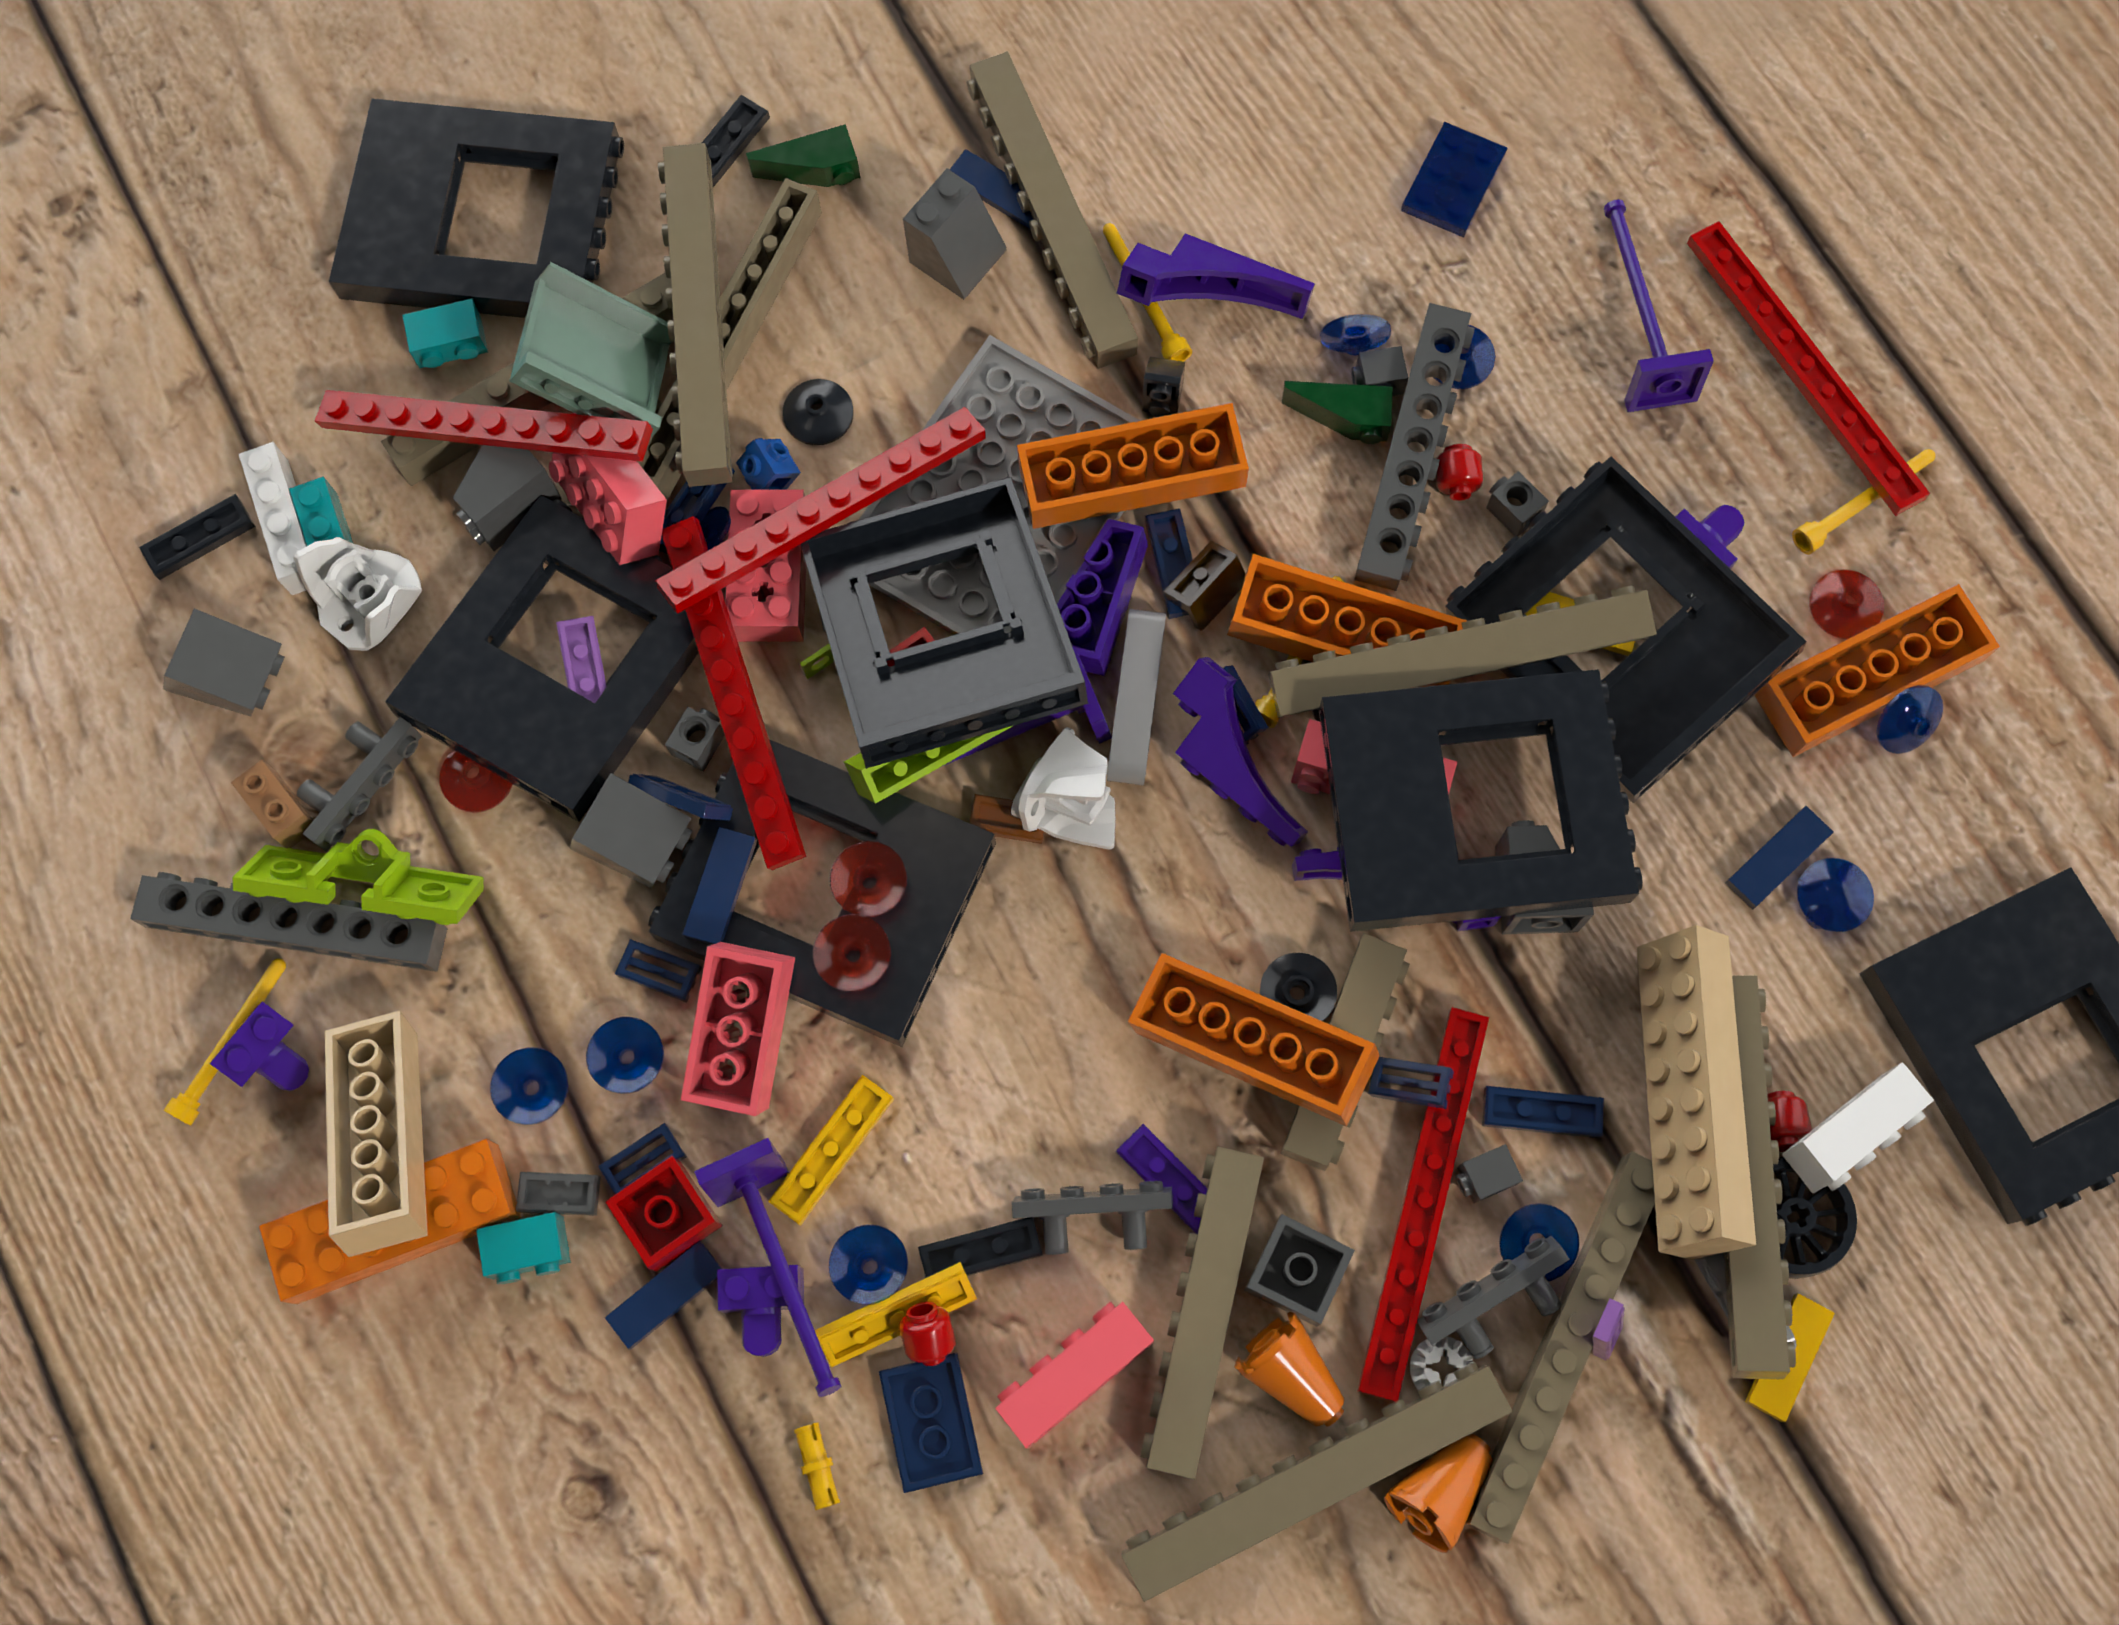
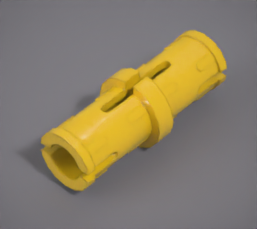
(817, 1466)

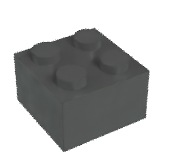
(1299, 1270)

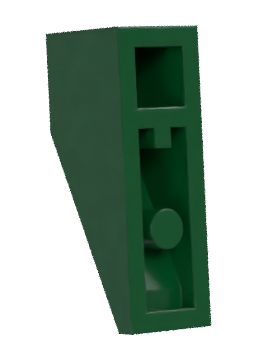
(814, 159)
(1348, 409)

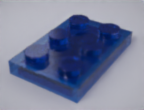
(1454, 179)

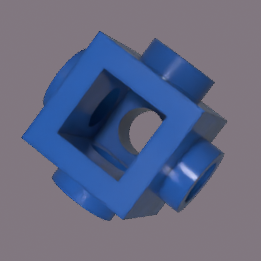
(767, 465)

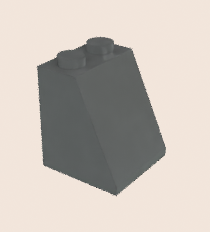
(952, 235)
(500, 492)
(222, 664)
(631, 832)
(1528, 838)

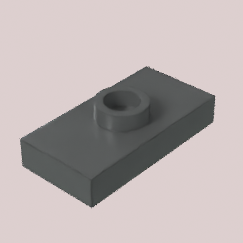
(558, 1193)

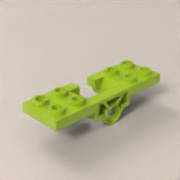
(396, 889)

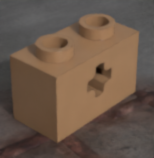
(273, 803)

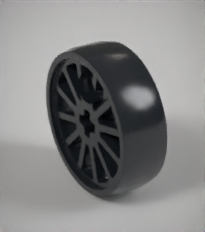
(1842, 1238)

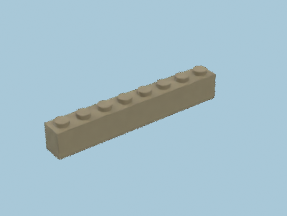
(1204, 1313)

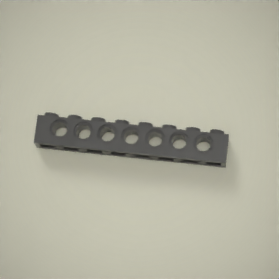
(1444, 327)
(157, 910)

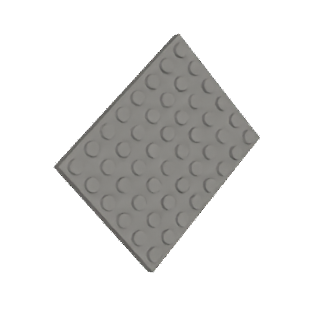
(1016, 405)

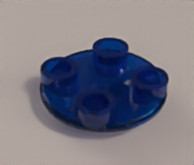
(1835, 895)

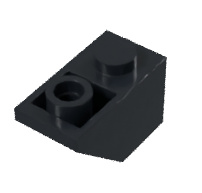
(1163, 386)

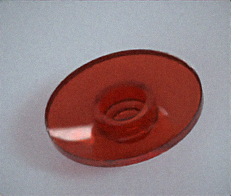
(1839, 616)
(468, 793)
(865, 861)
(849, 934)

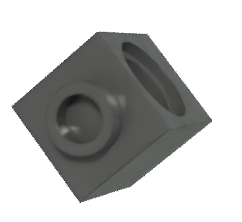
(1381, 368)
(1513, 517)
(696, 753)
(1488, 1174)

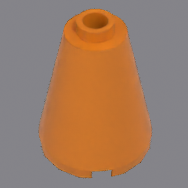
(1292, 1371)
(1442, 1492)

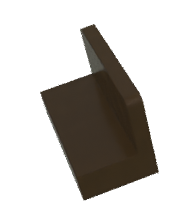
(1207, 584)

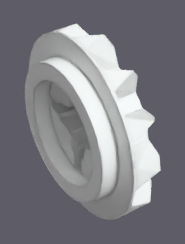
(1427, 1354)

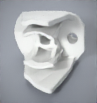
(358, 589)
(1073, 791)

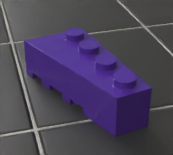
(1101, 593)

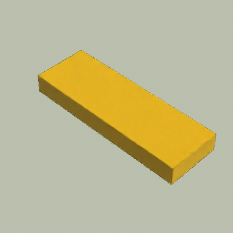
(1809, 1328)

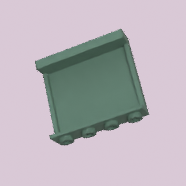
(591, 350)

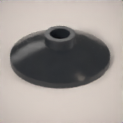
(819, 425)
(1306, 973)

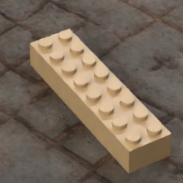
(1695, 1095)

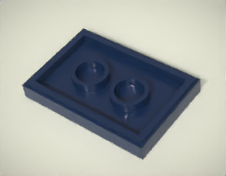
(930, 1423)

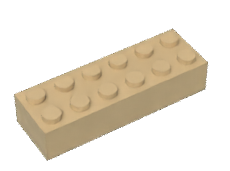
(374, 1135)

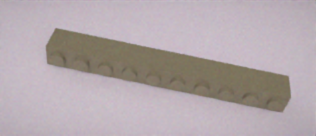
(1054, 211)
(744, 307)
(696, 316)
(422, 457)
(1465, 652)
(1757, 1272)
(1564, 1349)
(1315, 1481)

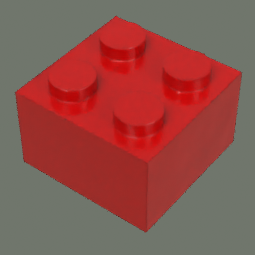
(663, 1213)

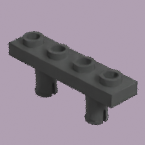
(354, 796)
(1111, 1198)
(1478, 1297)

